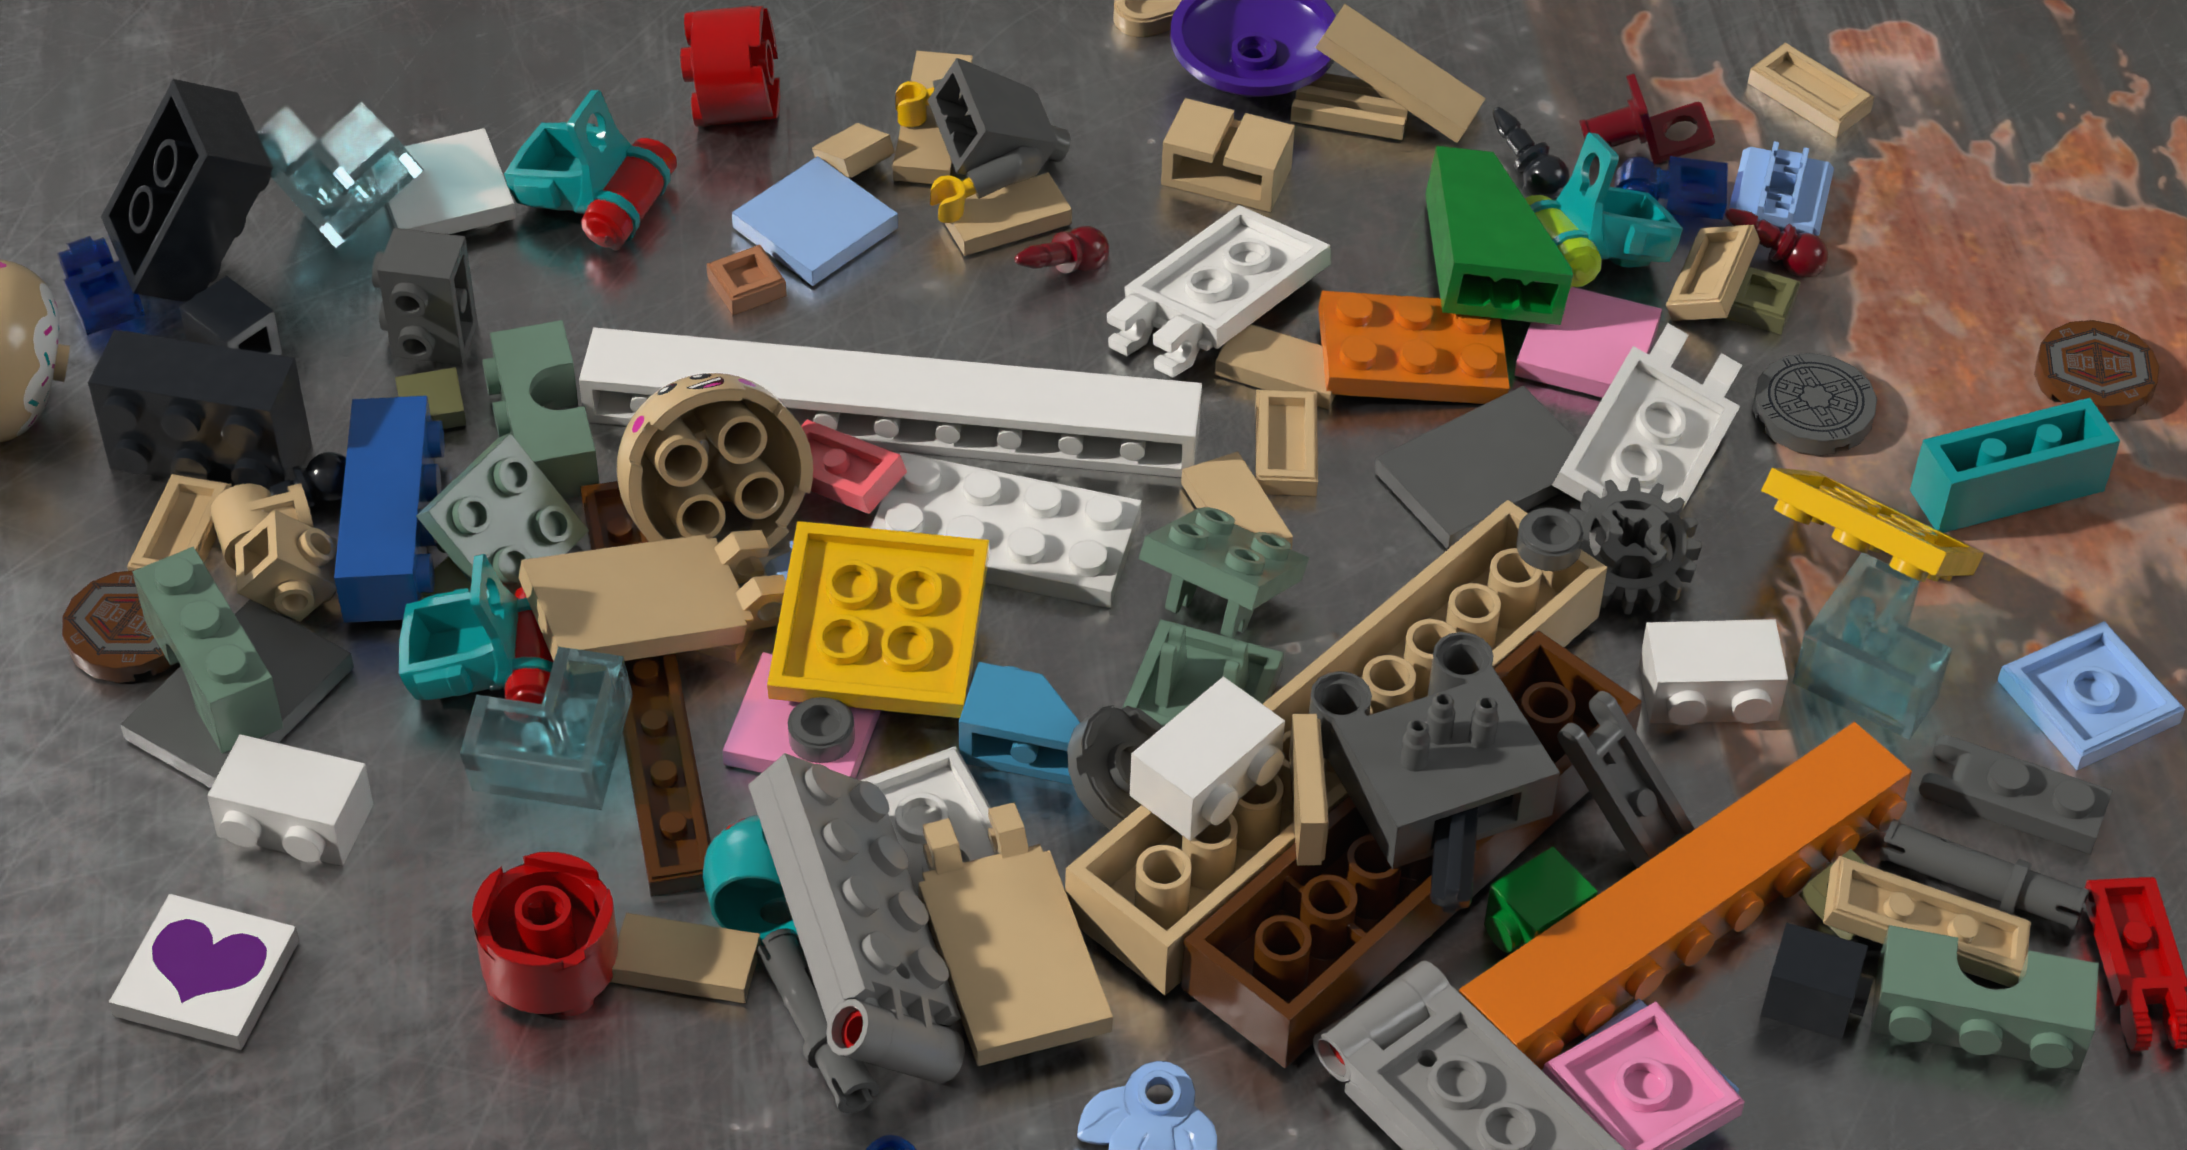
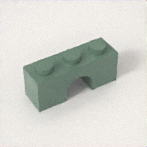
(535, 377)
(217, 657)
(1930, 1000)

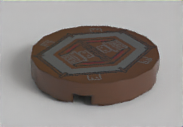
(2099, 364)
(109, 632)

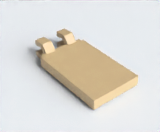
(654, 595)
(1010, 943)

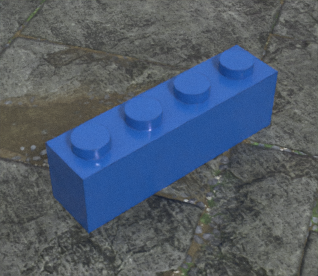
(384, 488)

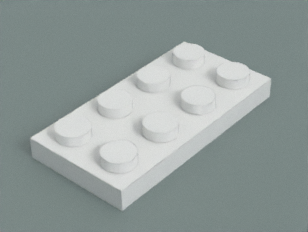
(1038, 531)

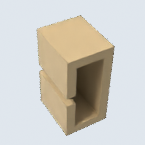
(1226, 156)

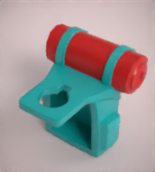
(592, 172)
(474, 642)

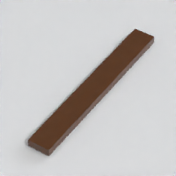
(655, 734)

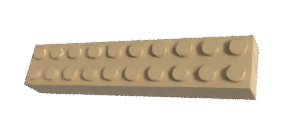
(1153, 887)

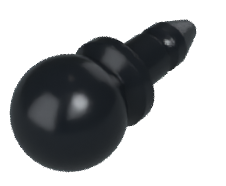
(1542, 172)
(320, 479)

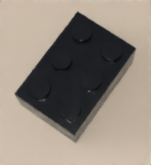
(186, 191)
(199, 410)

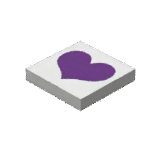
(204, 971)

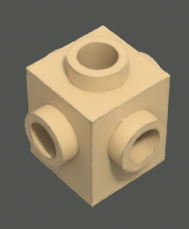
(286, 565)

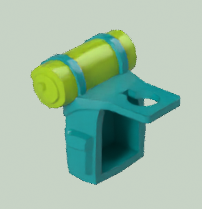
(1605, 221)

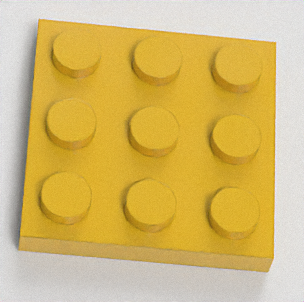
(1870, 525)
(879, 619)

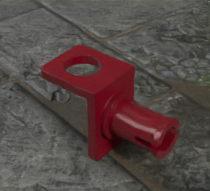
(1634, 123)

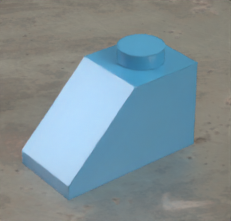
(1016, 724)

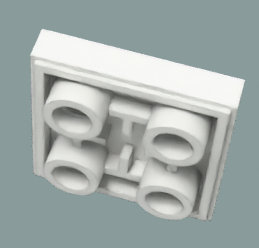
(456, 190)

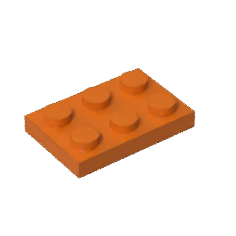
(1409, 349)

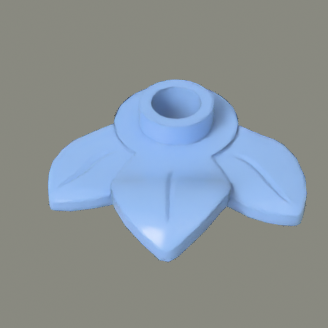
(1130, 1121)

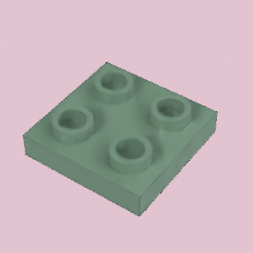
(503, 511)
(1224, 559)
(1189, 661)

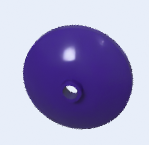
(1252, 44)

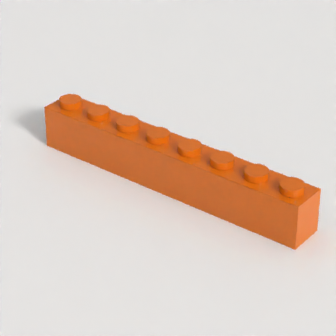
(1691, 895)

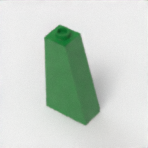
(1490, 243)

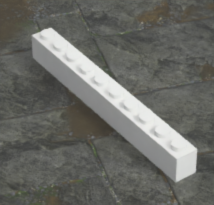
(920, 401)

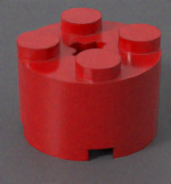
(731, 65)
(546, 934)

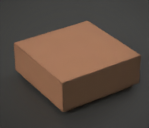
(746, 280)

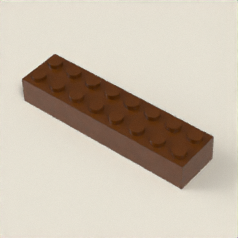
(1320, 937)

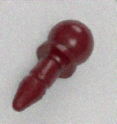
(1080, 249)
(1799, 253)

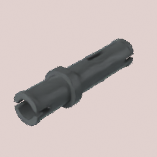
(1984, 874)
(791, 975)

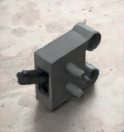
(1439, 766)

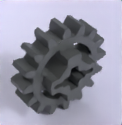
(1630, 539)

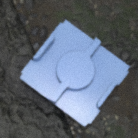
(1783, 187)

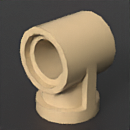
(246, 505)

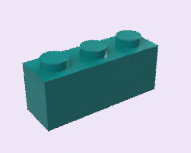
(2014, 465)

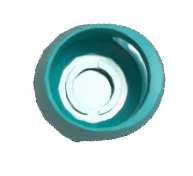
(742, 878)

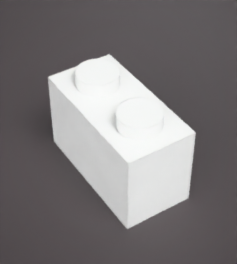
(1712, 671)
(1207, 759)
(290, 800)

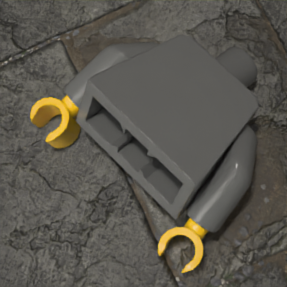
(990, 130)

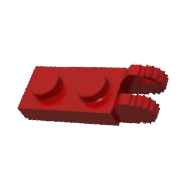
(2139, 957)

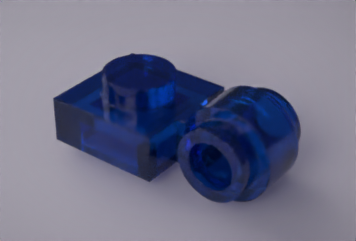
(1687, 185)
(97, 285)

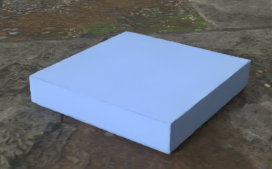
(815, 220)
(2090, 695)

